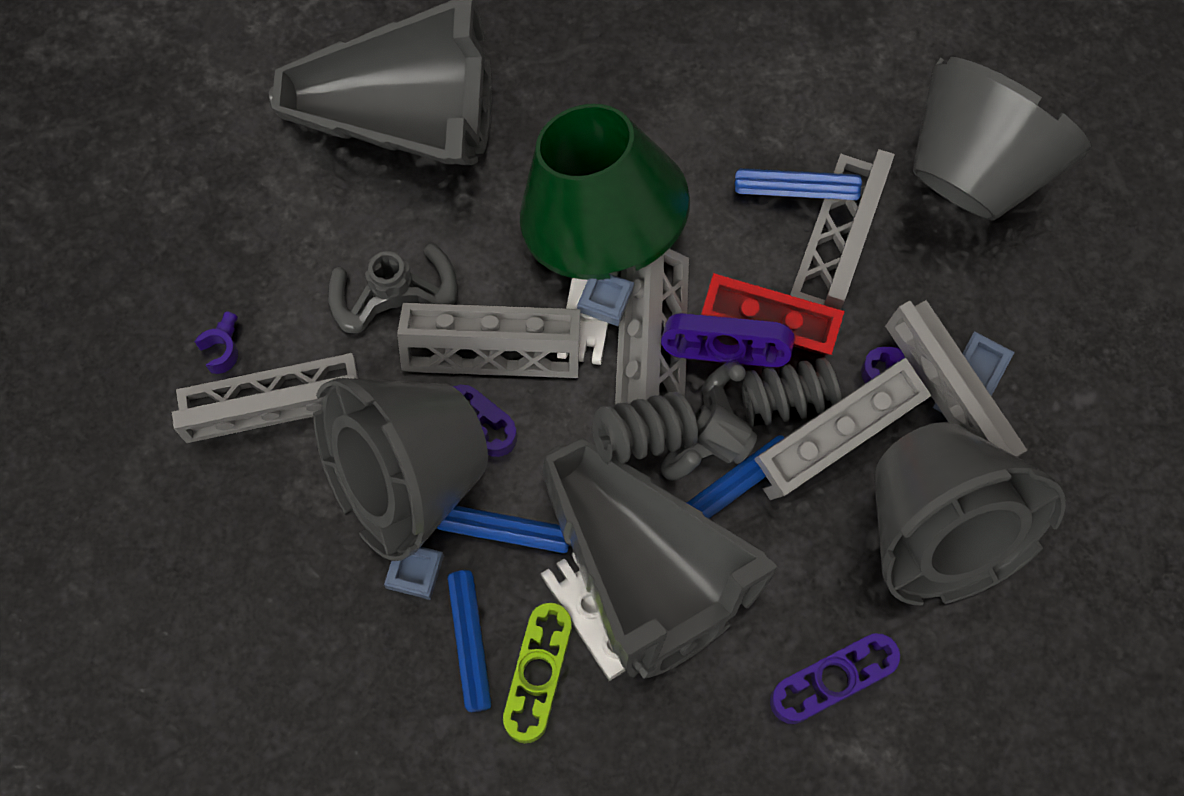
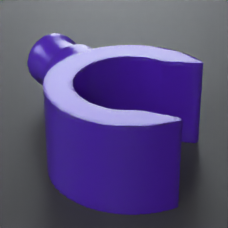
(222, 334)

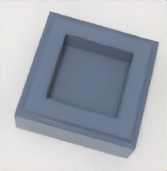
(606, 298)
(416, 573)

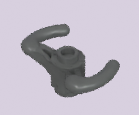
(389, 287)
(718, 428)

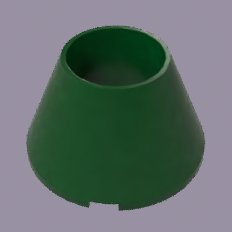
(600, 195)

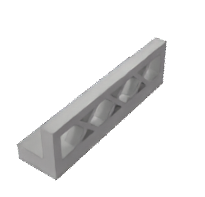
(857, 229)
(641, 328)
(489, 333)
(950, 376)
(257, 410)
(841, 428)

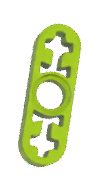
(535, 635)

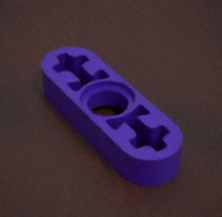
(743, 330)
(859, 651)

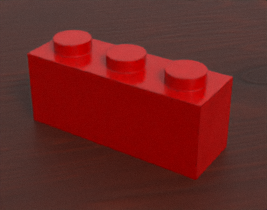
(812, 323)

